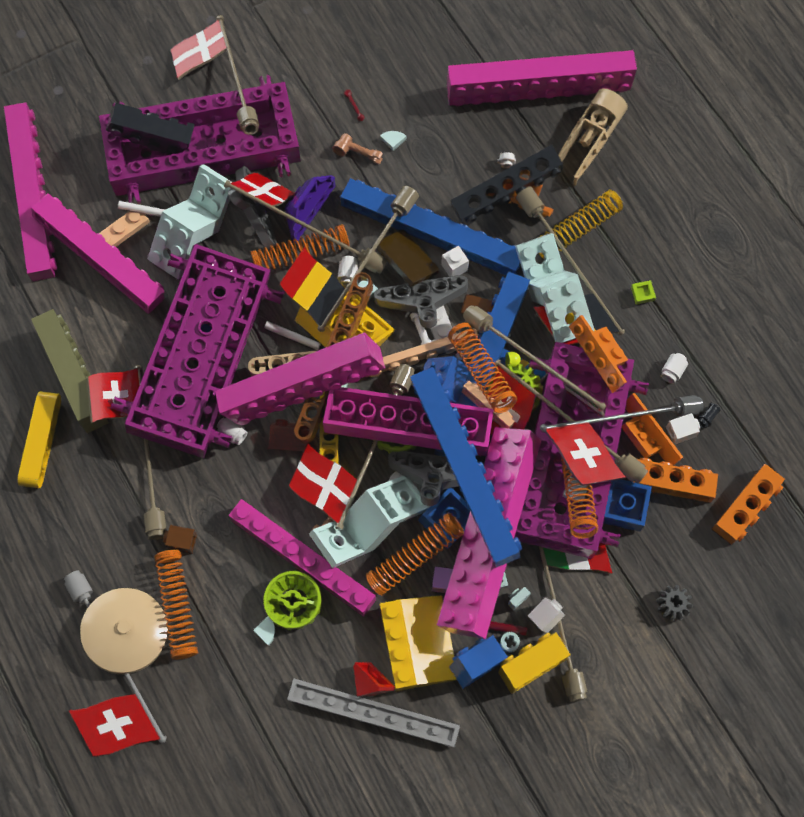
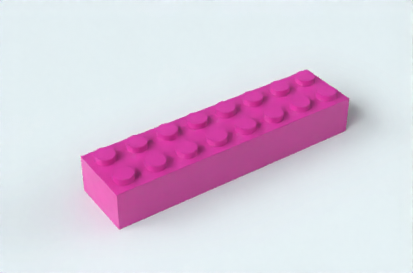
(300, 379)
(397, 419)

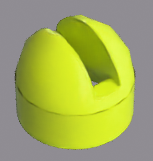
(512, 358)

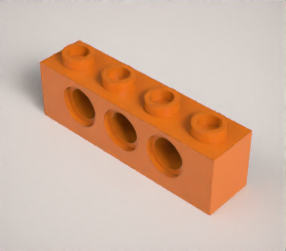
(765, 478)
(706, 479)

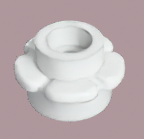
(506, 160)

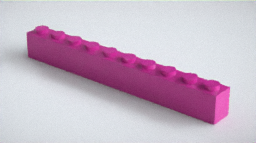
(29, 191)

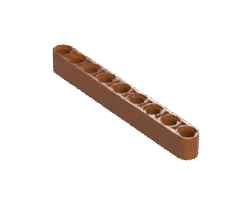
(340, 329)

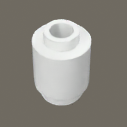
(347, 269)
(674, 368)
(230, 428)

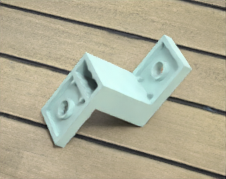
(190, 220)
(552, 285)
(369, 521)

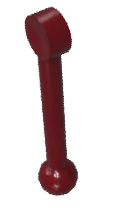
(348, 94)

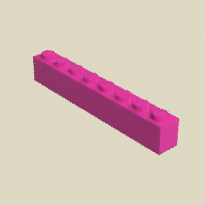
(98, 253)
(302, 557)

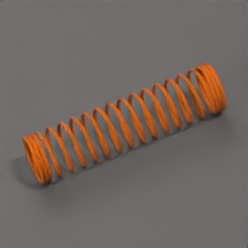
(257, 260)
(502, 395)
(574, 523)
(452, 526)
(166, 557)

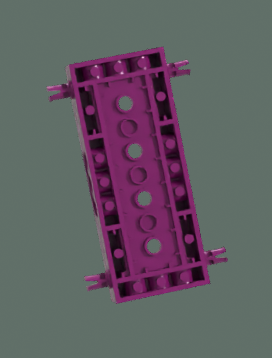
(213, 119)
(181, 340)
(538, 520)

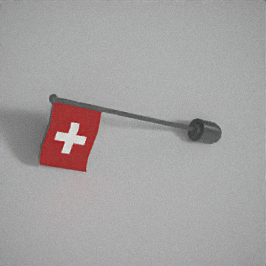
(587, 454)

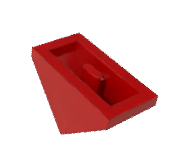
(370, 680)

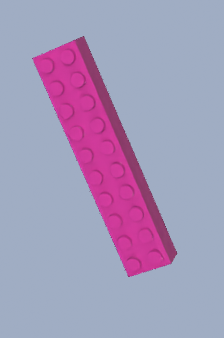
(540, 77)
(475, 578)

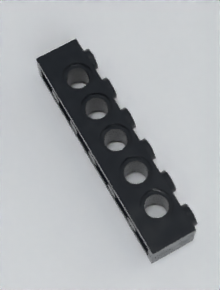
(547, 157)

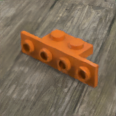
(602, 352)
(648, 434)

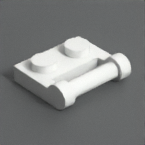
(439, 331)

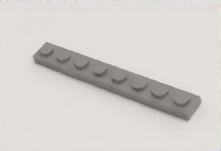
(373, 713)

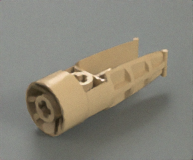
(607, 109)

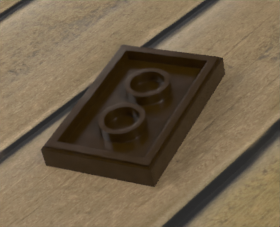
(407, 258)

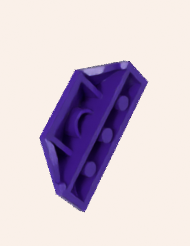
(308, 202)

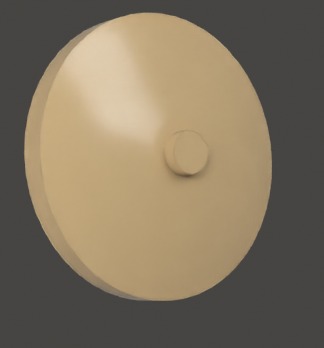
(123, 631)

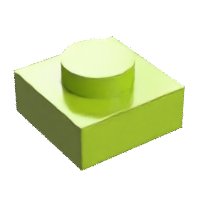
(643, 292)

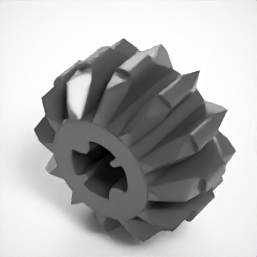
(680, 599)

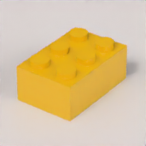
(533, 662)

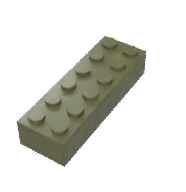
(67, 365)

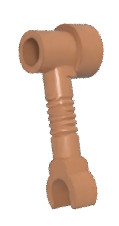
(344, 144)

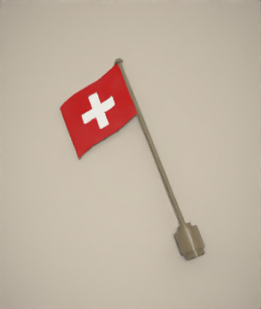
(101, 394)
(522, 410)

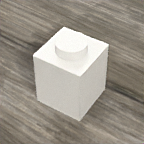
(455, 262)
(683, 428)
(546, 614)

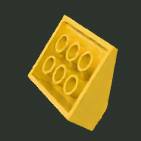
(370, 323)
(415, 643)

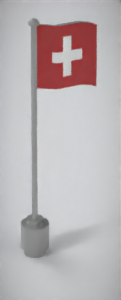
(116, 721)

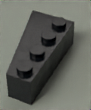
(149, 129)

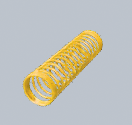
(612, 194)

